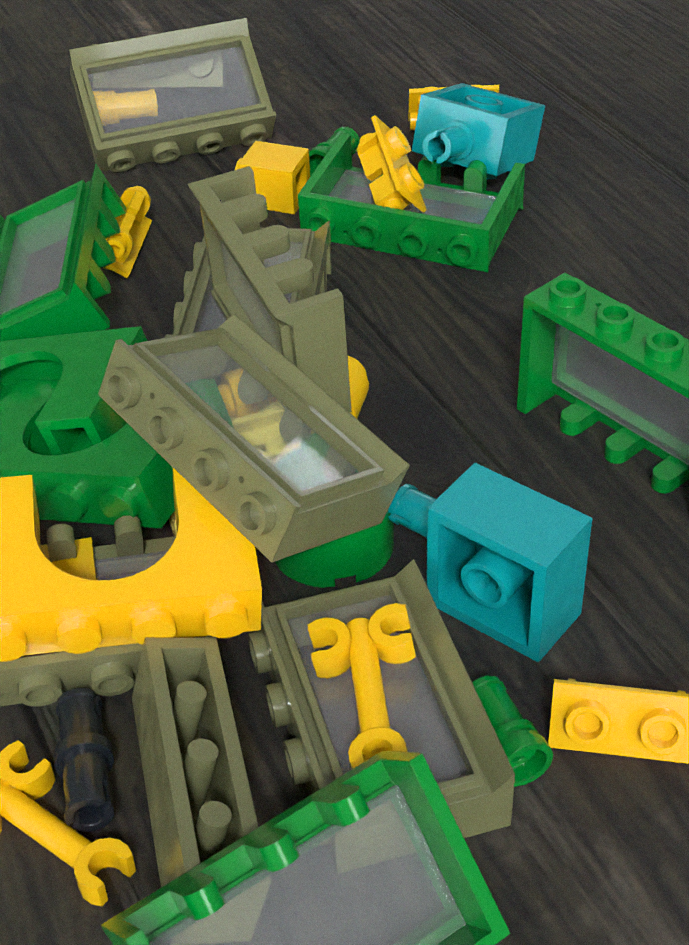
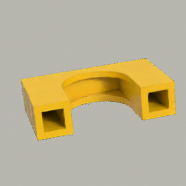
(195, 590)

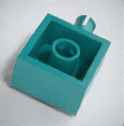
(477, 124)
(501, 557)

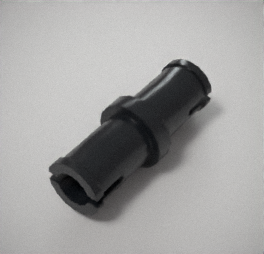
(84, 760)

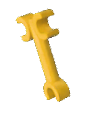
(361, 646)
(74, 849)

